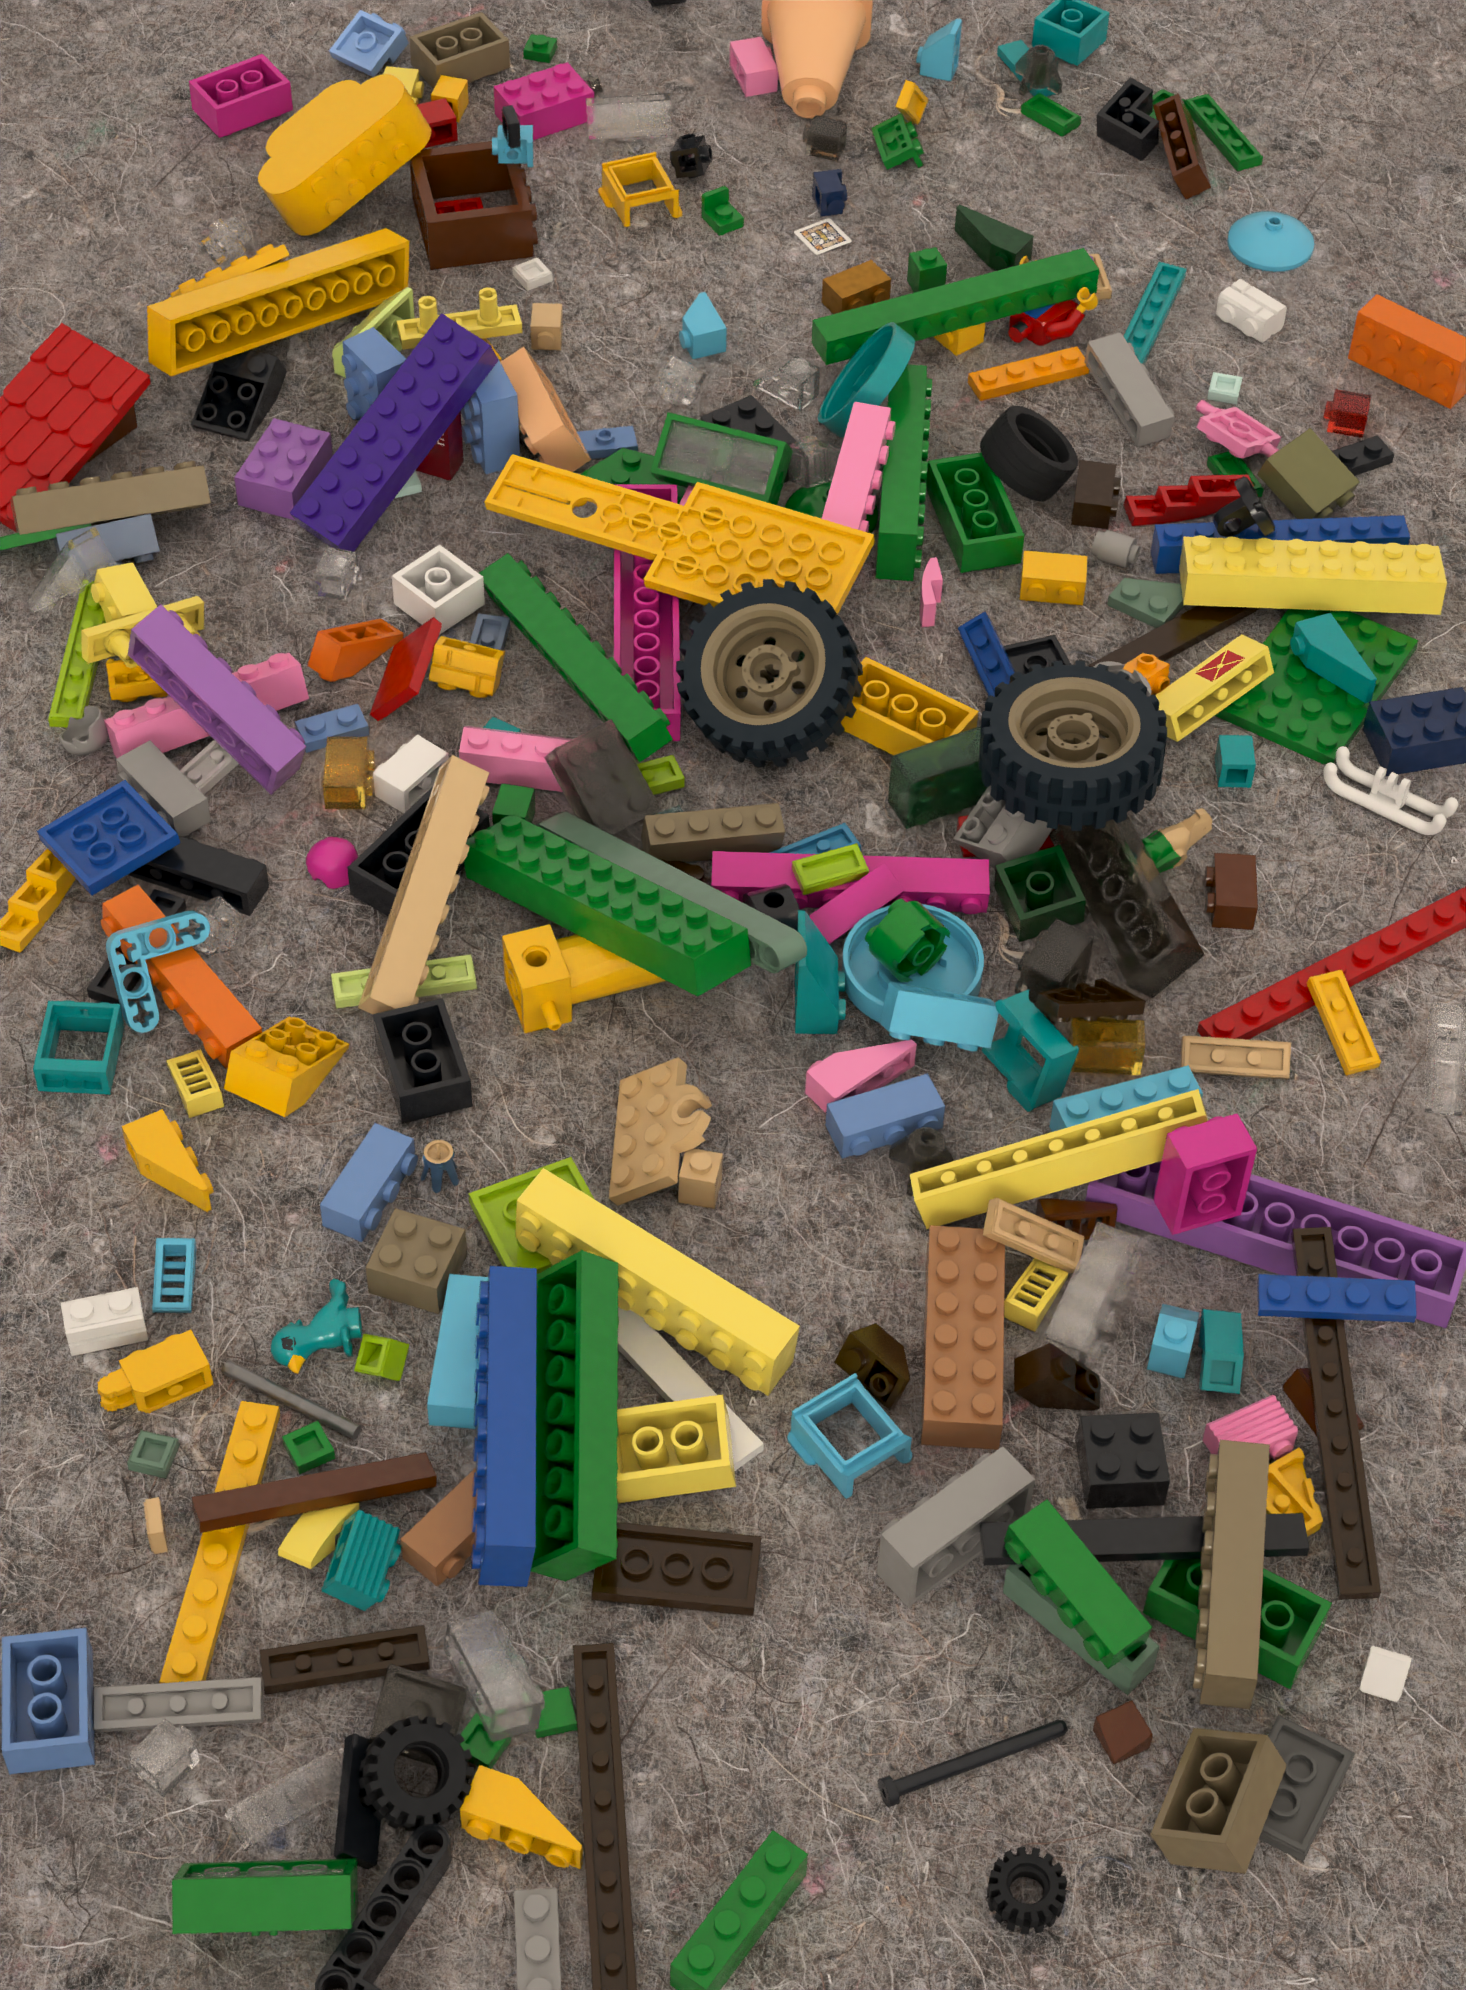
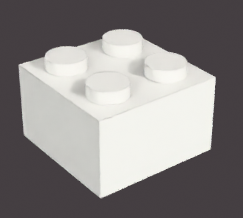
(438, 588)

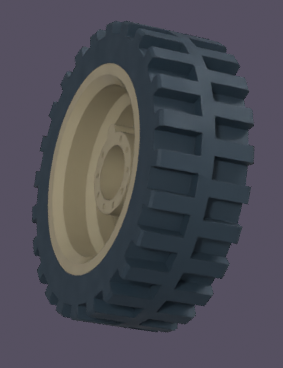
(740, 629)
(1070, 769)

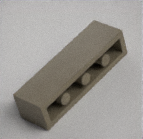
(698, 833)

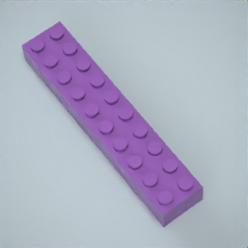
(1261, 1236)

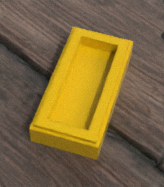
(911, 102)

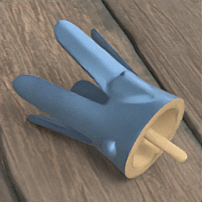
(439, 1157)

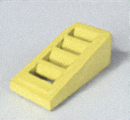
(201, 1101)
(1024, 1314)

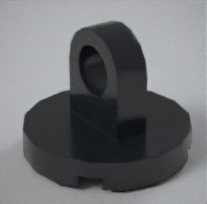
(1246, 511)

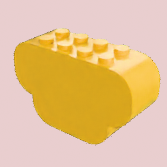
(340, 150)

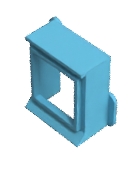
(816, 1449)

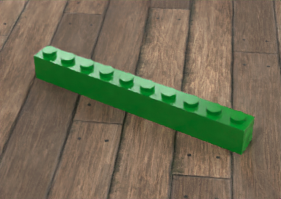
(959, 303)
(575, 657)

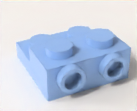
(369, 43)

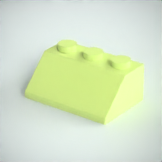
(384, 320)

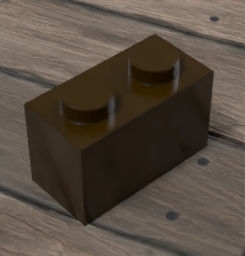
(1094, 494)

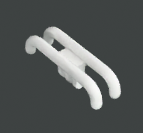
(1387, 796)

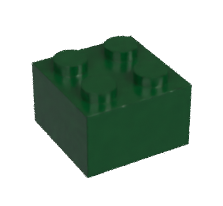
(1038, 891)

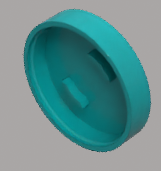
(867, 376)

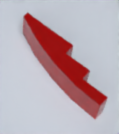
(1177, 503)

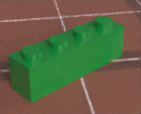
(1076, 1584)
(740, 1916)

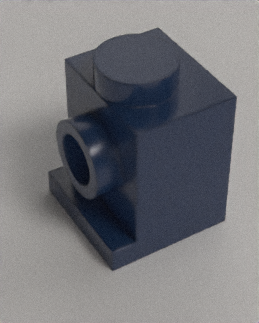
(829, 192)

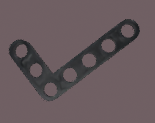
(388, 1901)

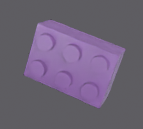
(282, 467)

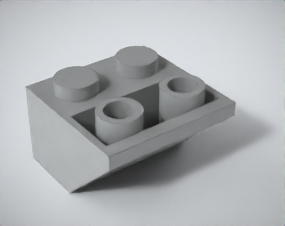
(998, 834)

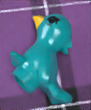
(330, 1328)

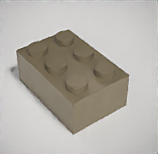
(460, 49)
(1219, 1800)

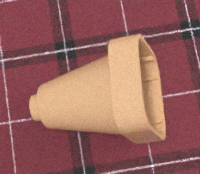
(815, 47)

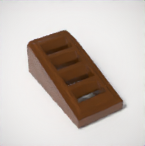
(1062, 1209)

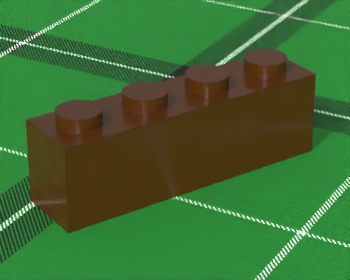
(1182, 146)

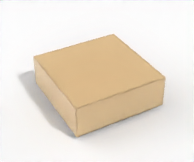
(155, 1525)

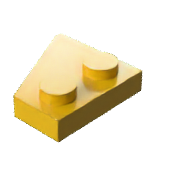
(1292, 1491)

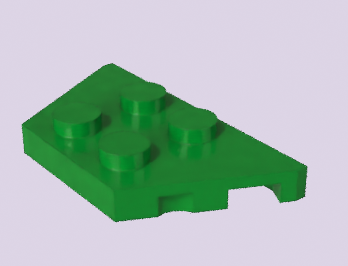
(627, 468)

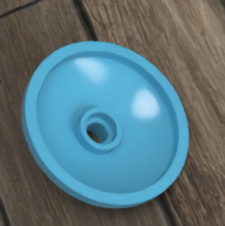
(1270, 241)

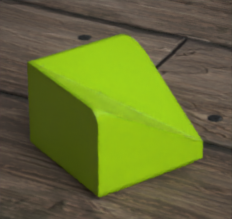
(381, 1357)

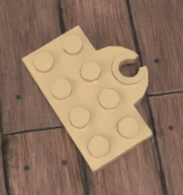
(654, 1129)

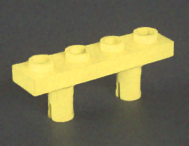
(484, 323)
(114, 636)

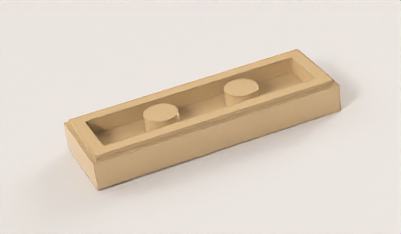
(1236, 1057)
(1033, 1235)

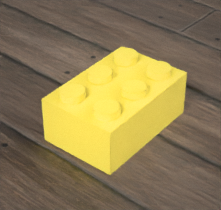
(674, 1449)

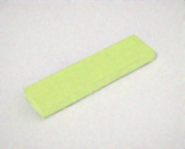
(444, 976)

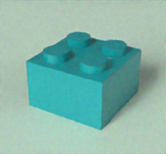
(1071, 29)

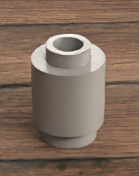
(1115, 548)

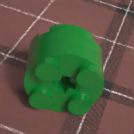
(907, 940)

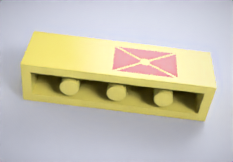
(1214, 685)

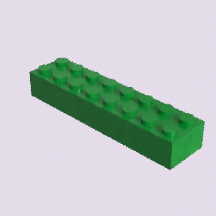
(904, 477)
(576, 1416)

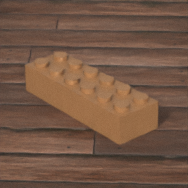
(963, 1339)

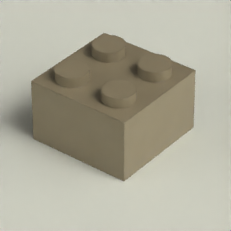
(416, 1260)

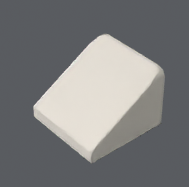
(1384, 1673)

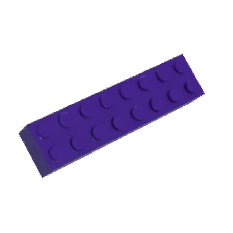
(395, 435)

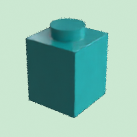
(1235, 761)

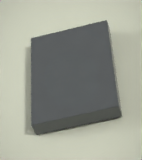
(1306, 1789)

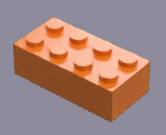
(1410, 350)

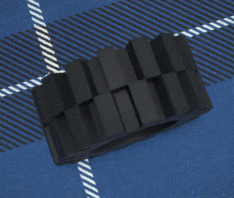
(1033, 1867)

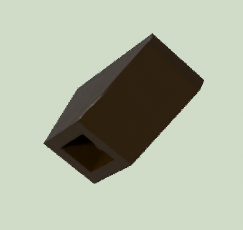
(877, 1362)
(1056, 1380)

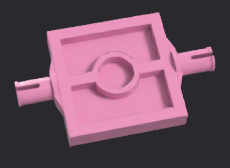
(1236, 431)

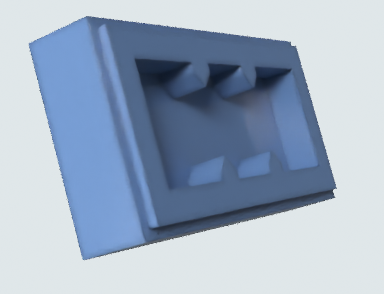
(606, 441)

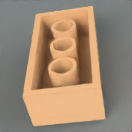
(543, 415)

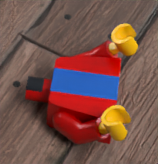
(1051, 321)

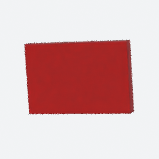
(406, 669)

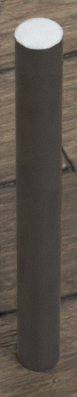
(291, 1399)

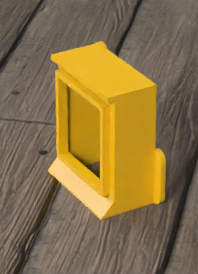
(635, 170)

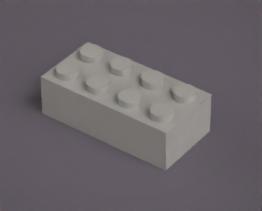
(945, 1529)

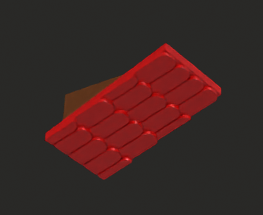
(63, 413)

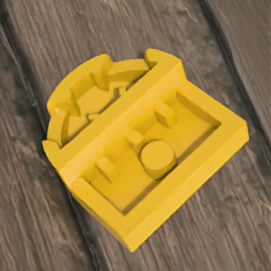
(130, 683)

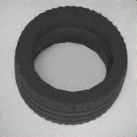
(1028, 453)

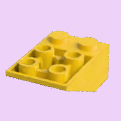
(283, 1065)

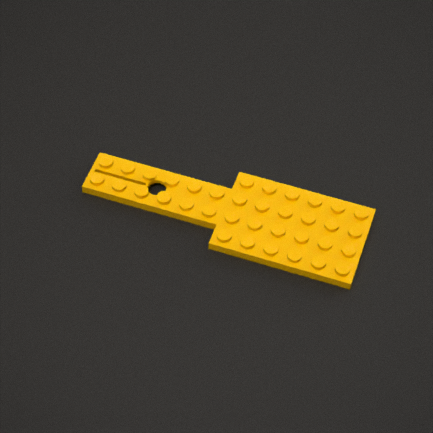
(694, 547)

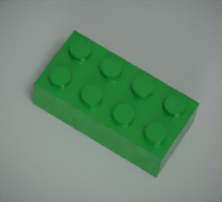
(974, 513)
(1288, 1622)

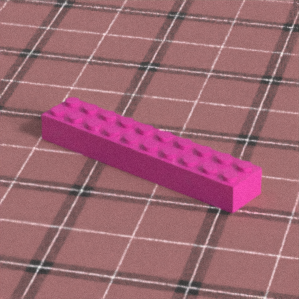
(648, 625)

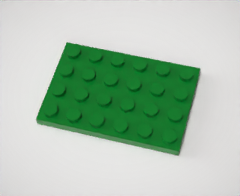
(1306, 709)

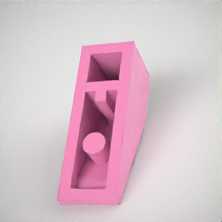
(858, 1071)

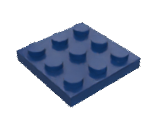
(108, 837)

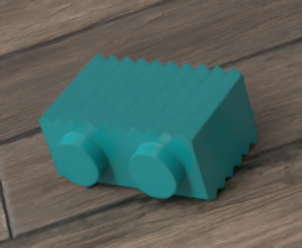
(362, 1561)

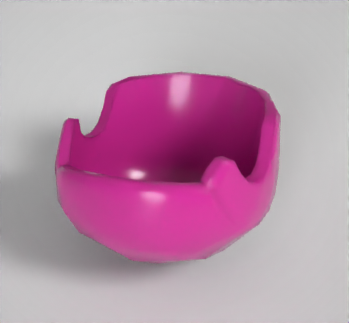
(329, 861)

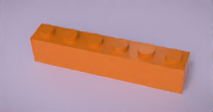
(184, 980)

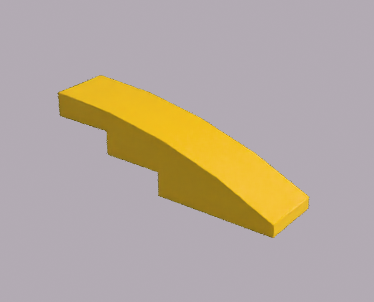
(34, 901)

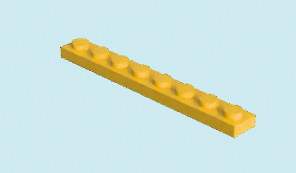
(219, 1550)

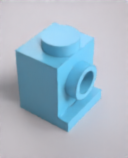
(517, 155)

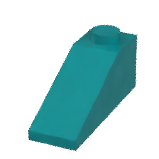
(1331, 655)

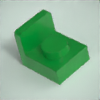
(719, 212)

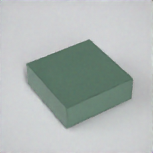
(153, 1454)

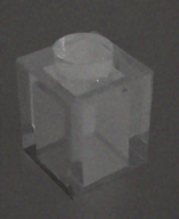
(336, 573)
(165, 1757)

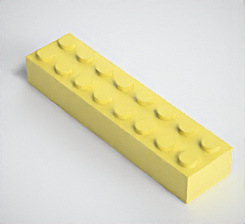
(1312, 575)
(660, 1283)

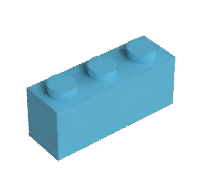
(939, 1016)

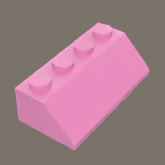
(511, 756)

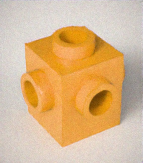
(1152, 669)

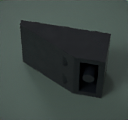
(239, 394)

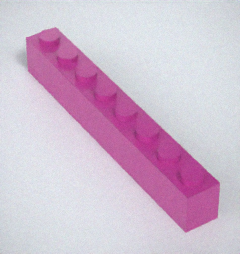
(937, 882)

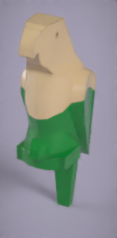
(1170, 845)

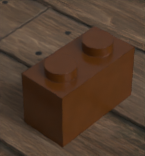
(1232, 891)

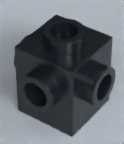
(690, 156)

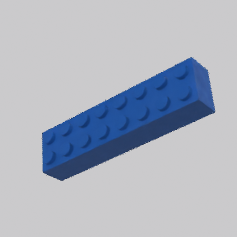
(505, 1428)

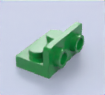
(897, 141)

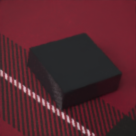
(511, 126)

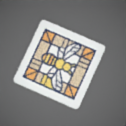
(822, 236)

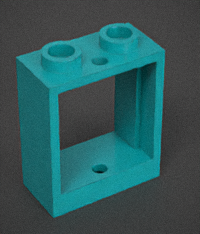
(74, 1074)

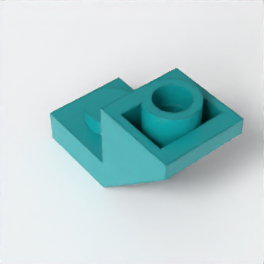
(1222, 1351)

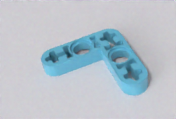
(143, 950)

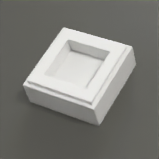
(532, 274)

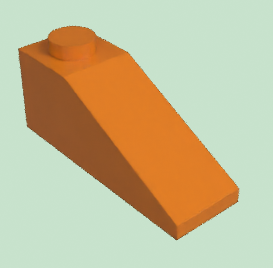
(350, 648)

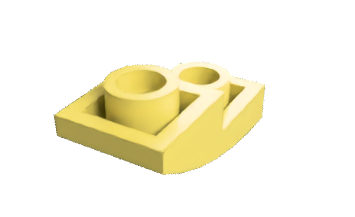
(314, 1535)

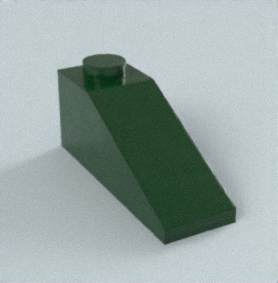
(992, 240)

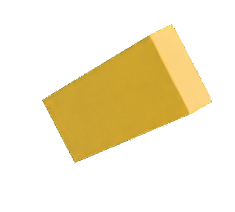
(1343, 1022)

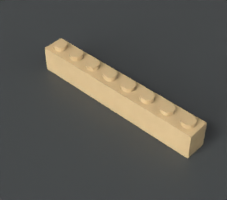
(425, 887)

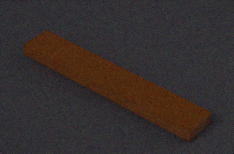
(313, 1492)

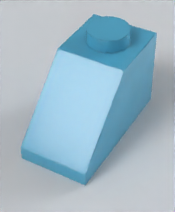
(941, 52)
(703, 329)
(1173, 1341)

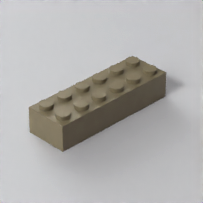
(111, 500)
(1231, 1574)

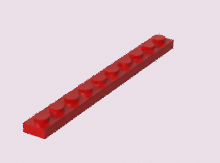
(1357, 962)

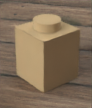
(546, 326)
(700, 1178)

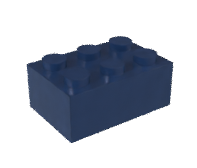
(1418, 730)

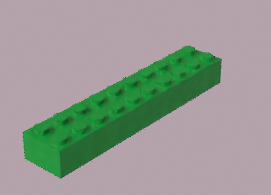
(608, 905)

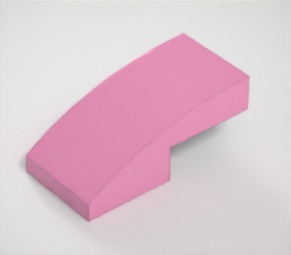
(930, 592)

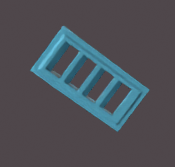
(174, 1248)

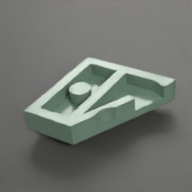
(1147, 600)

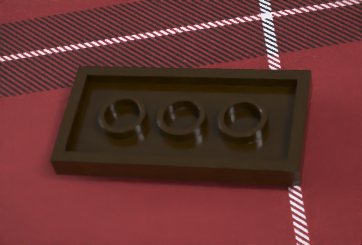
(681, 1569)

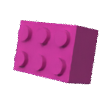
(240, 95)
(546, 99)
(1204, 1173)

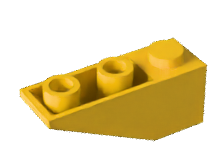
(161, 1157)
(510, 1813)

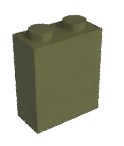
(1309, 477)

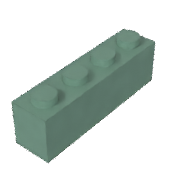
(1124, 1674)

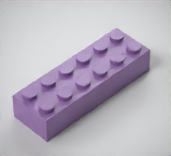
(216, 698)

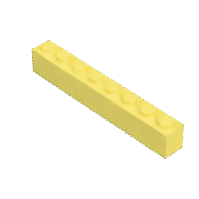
(1053, 1160)

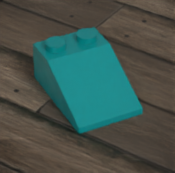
(817, 983)

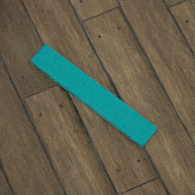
(1154, 308)

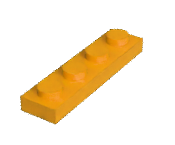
(1027, 373)

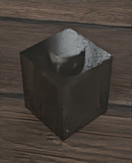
(825, 138)

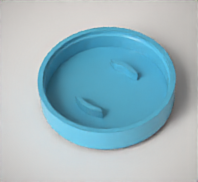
(956, 971)

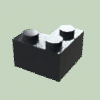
(1127, 122)

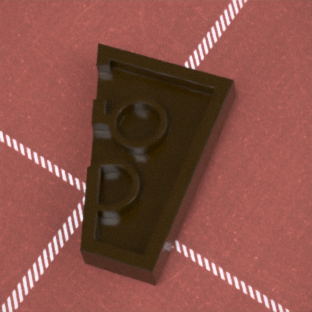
(1090, 1002)

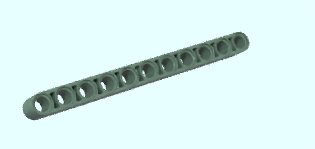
(770, 941)

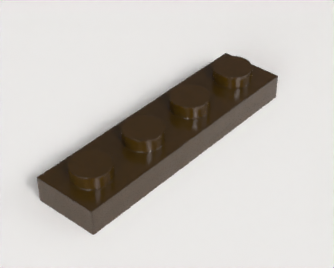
(343, 1659)

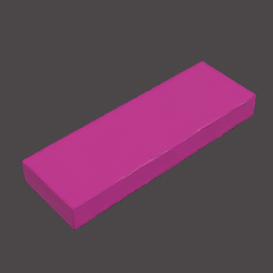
(856, 902)

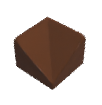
(1122, 1732)

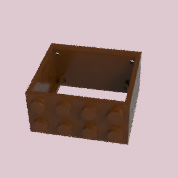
(475, 234)

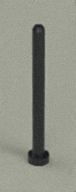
(893, 1789)

